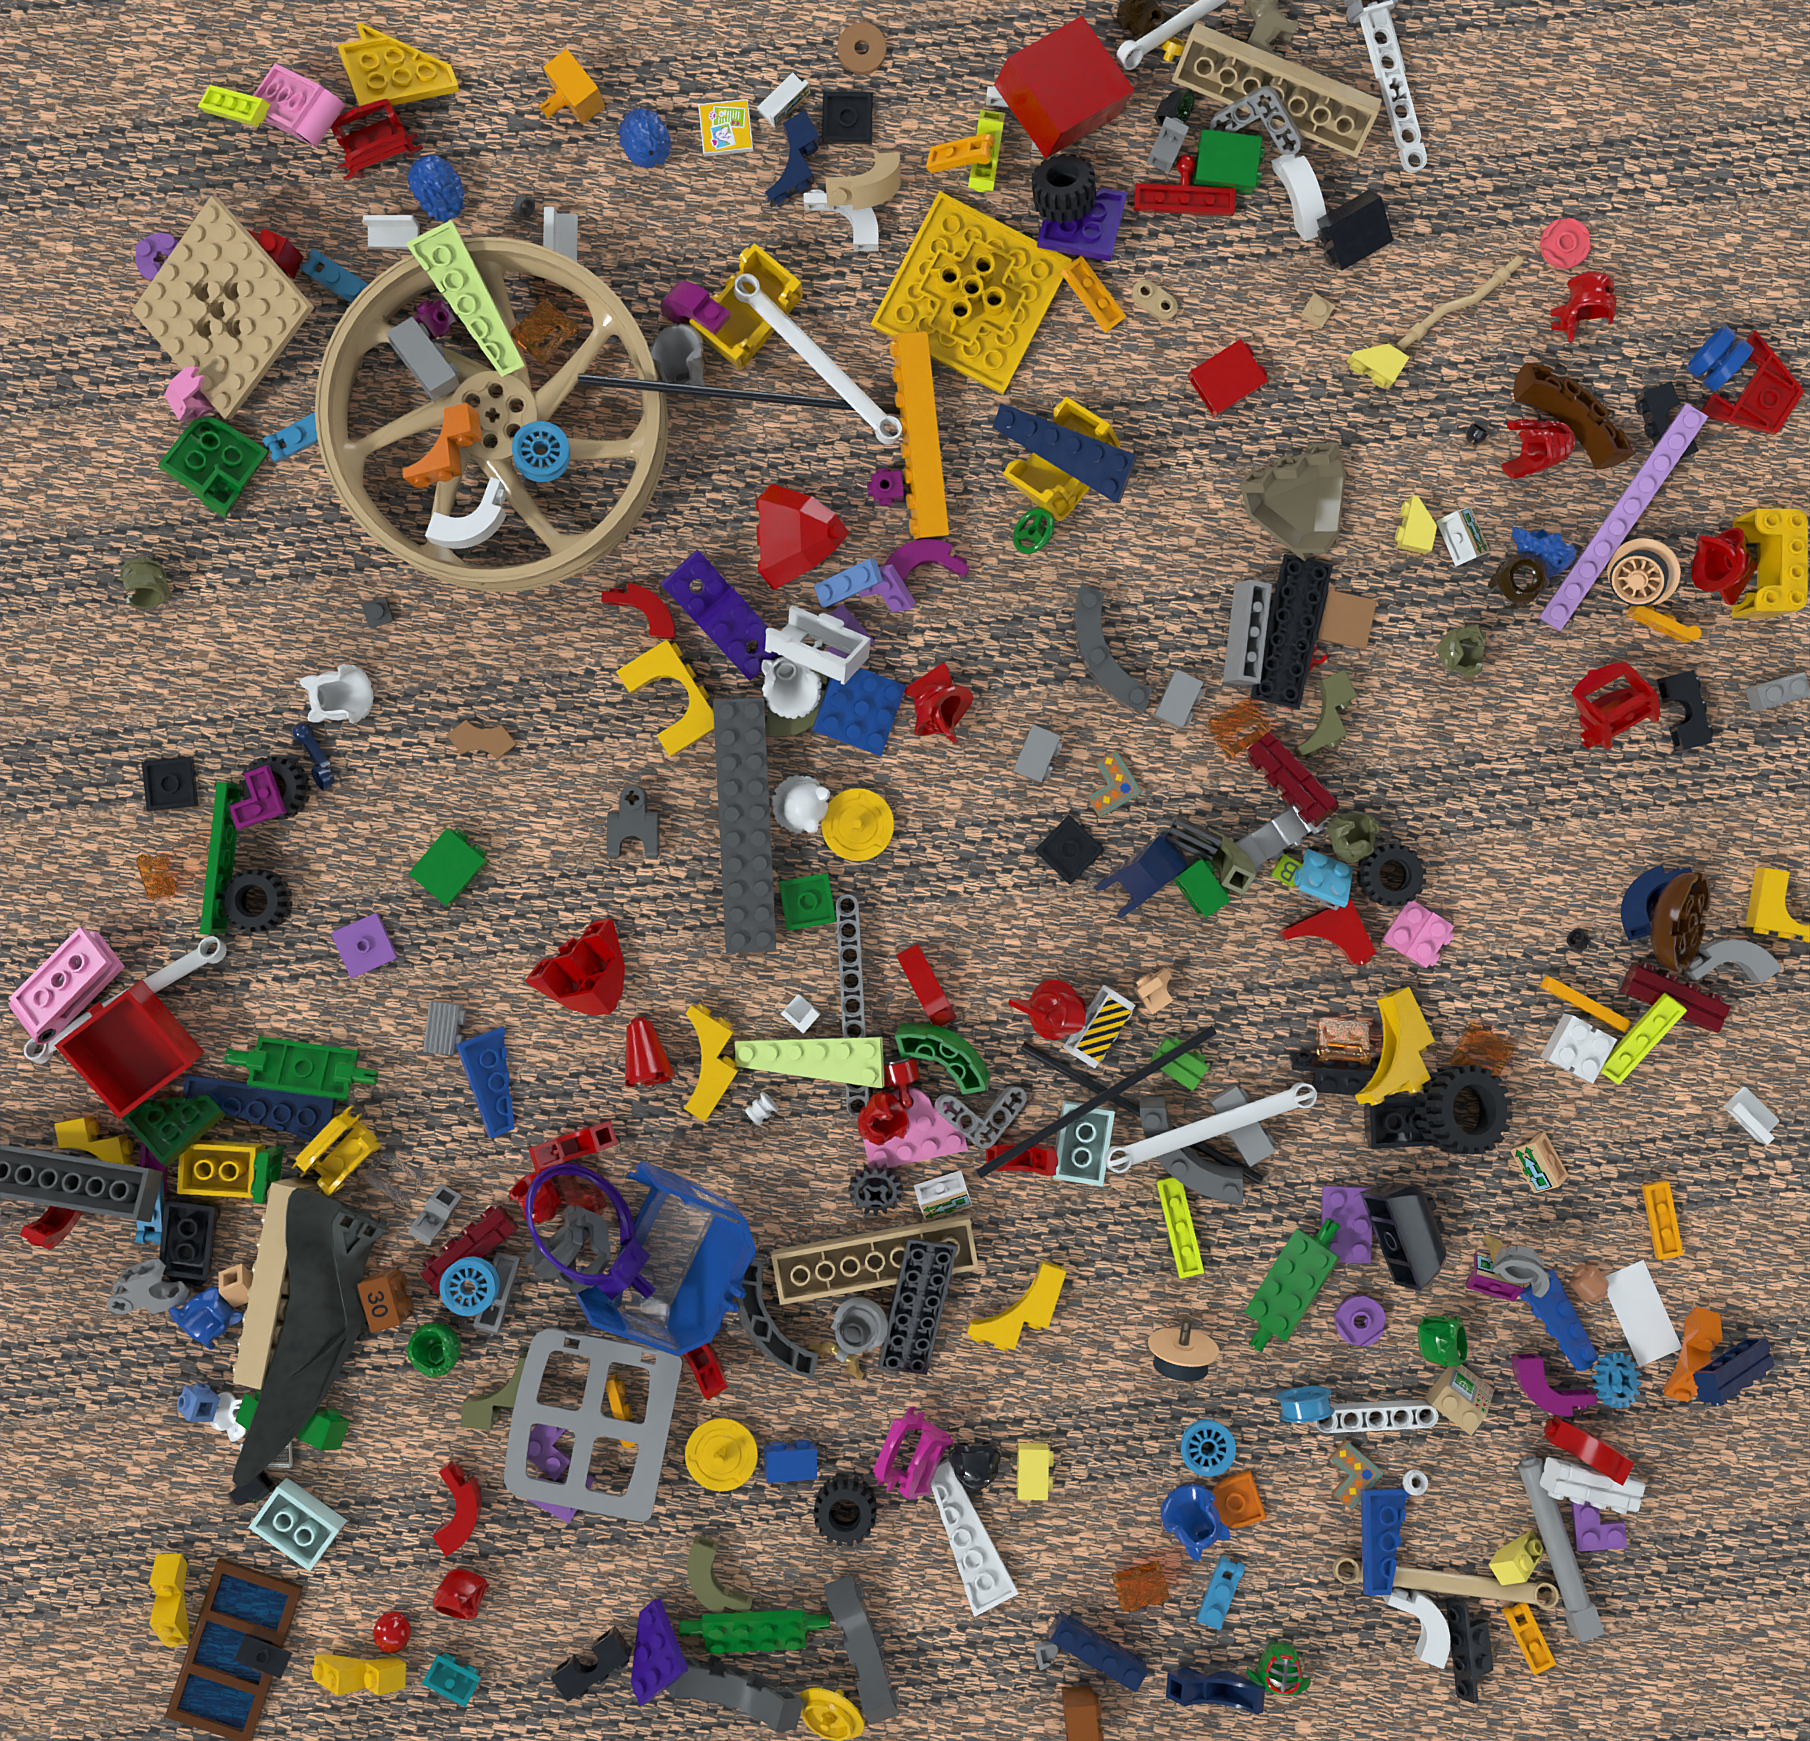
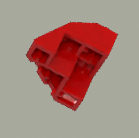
(794, 534)
(585, 973)

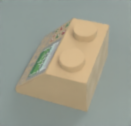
(1461, 1397)

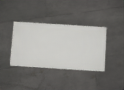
(1641, 1313)

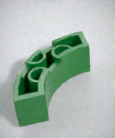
(947, 1048)
(323, 1430)

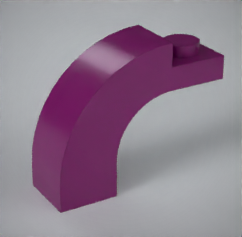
(694, 302)
(923, 552)
(1530, 1377)

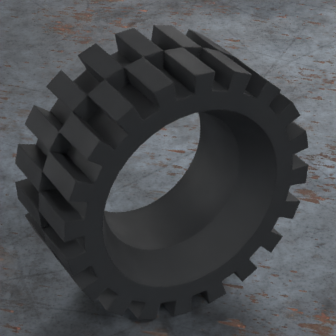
(1438, 1115)

